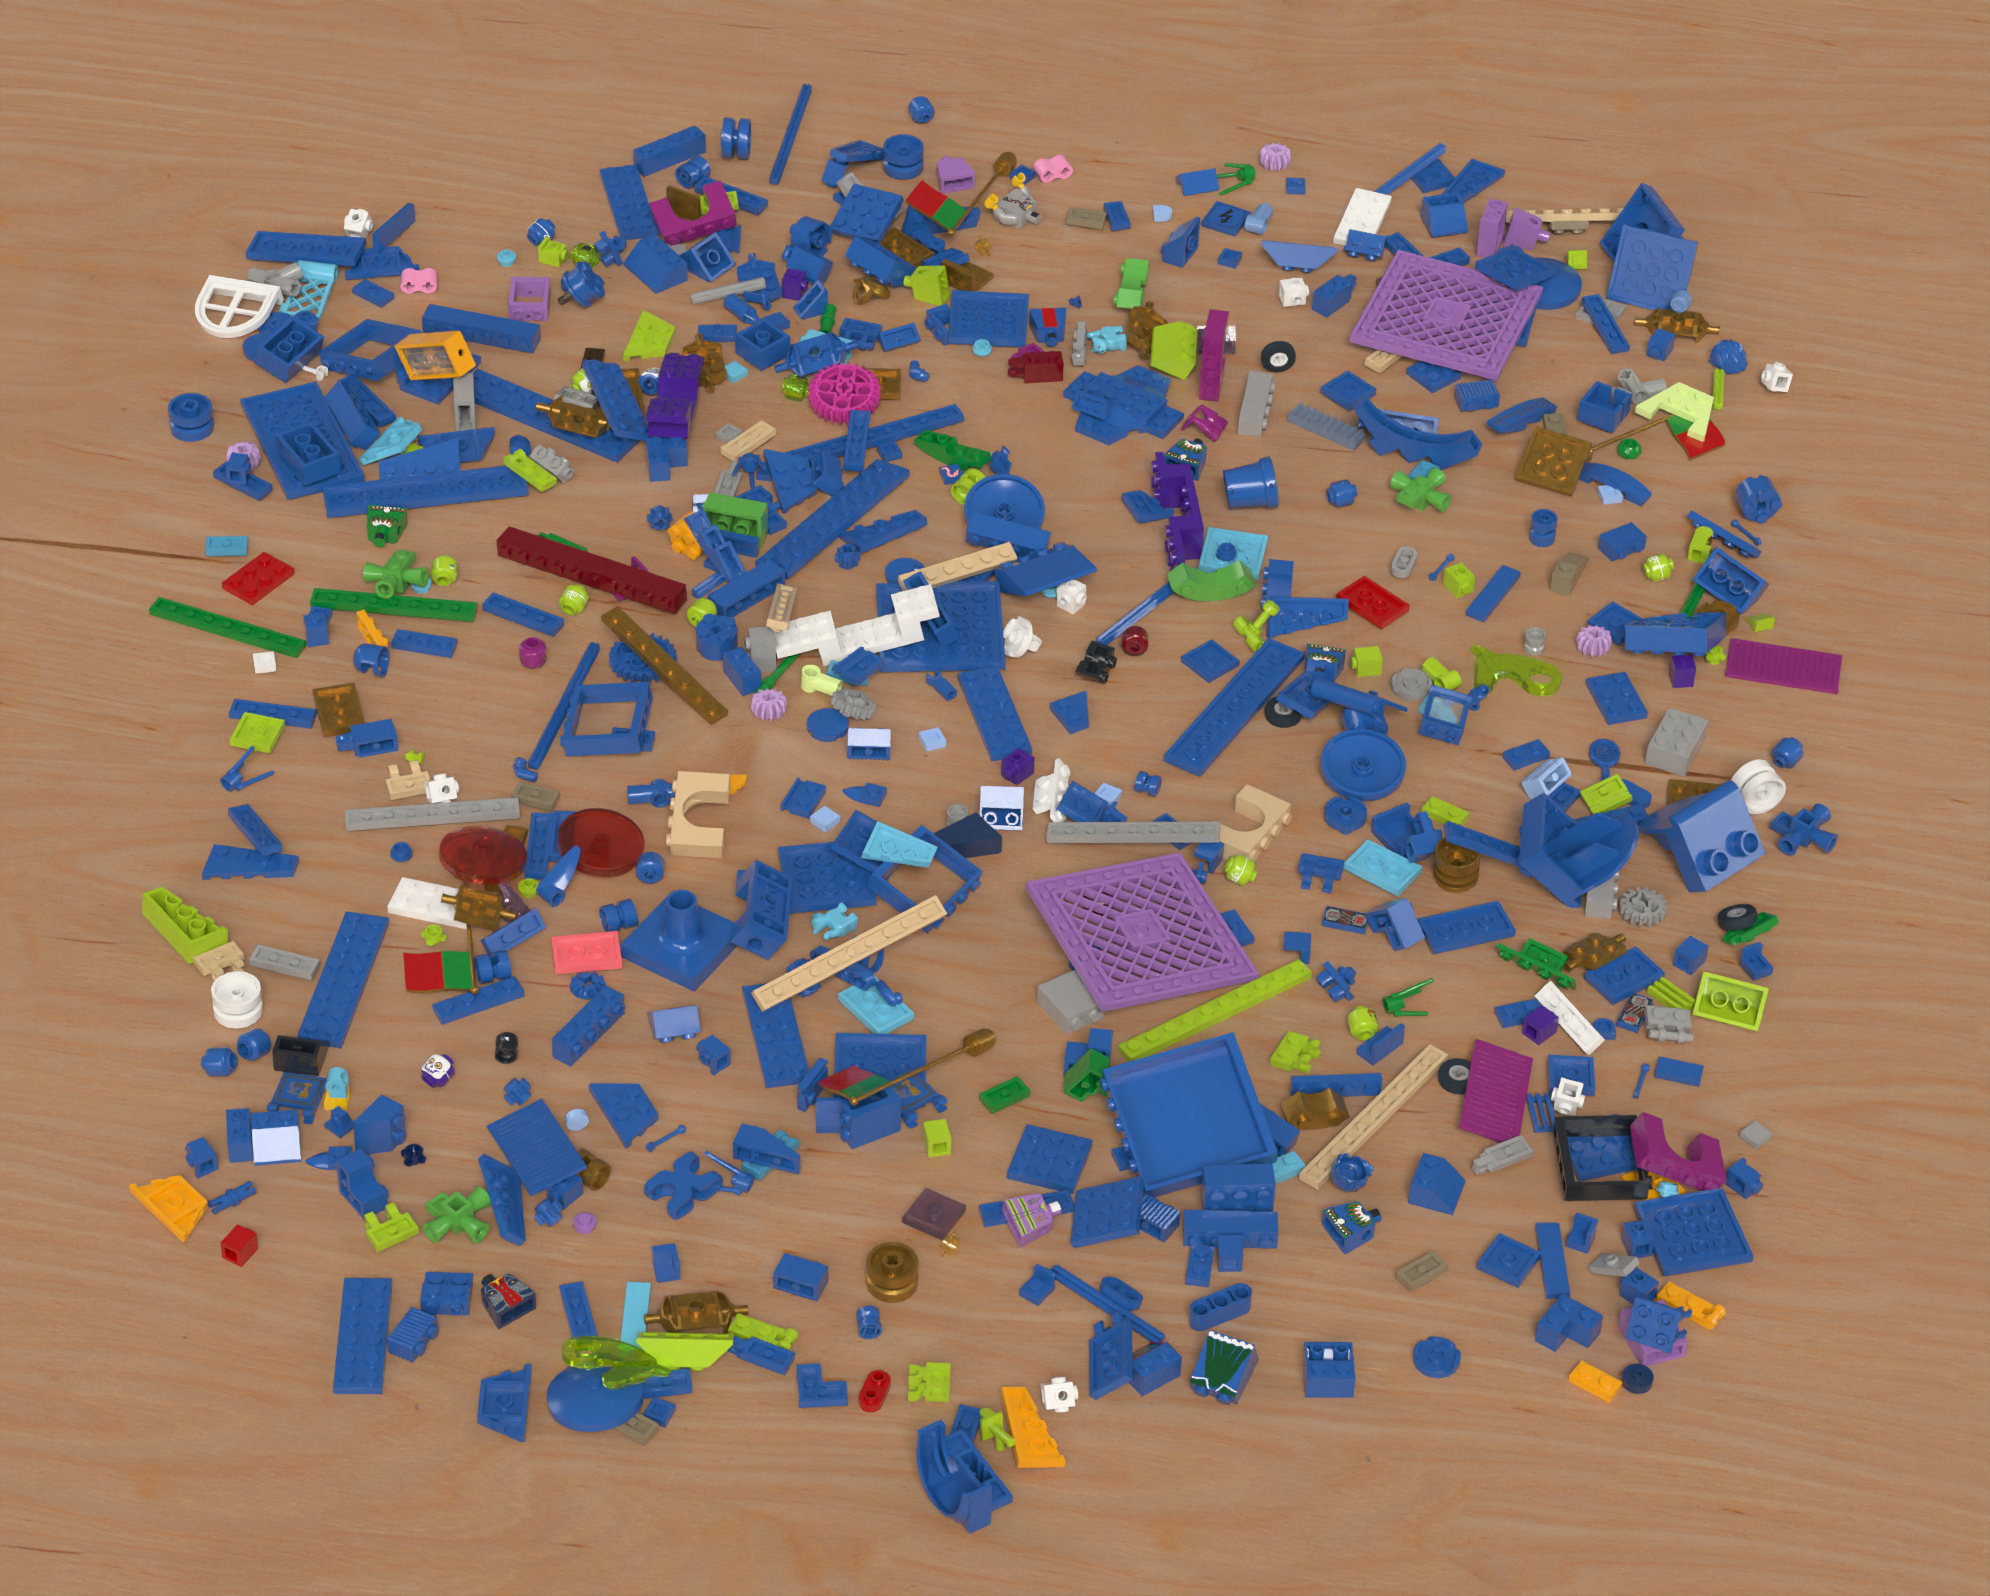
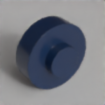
(1637, 1378)

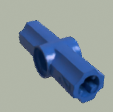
(657, 793)

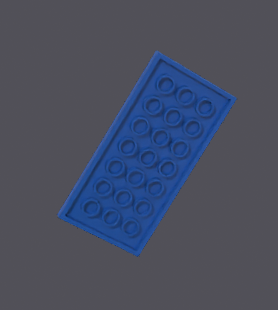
(290, 408)

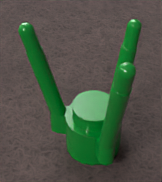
(1245, 174)
(1395, 1001)

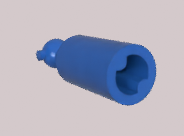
(741, 309)

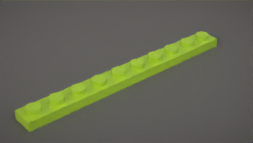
(1215, 1011)

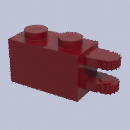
(1037, 367)

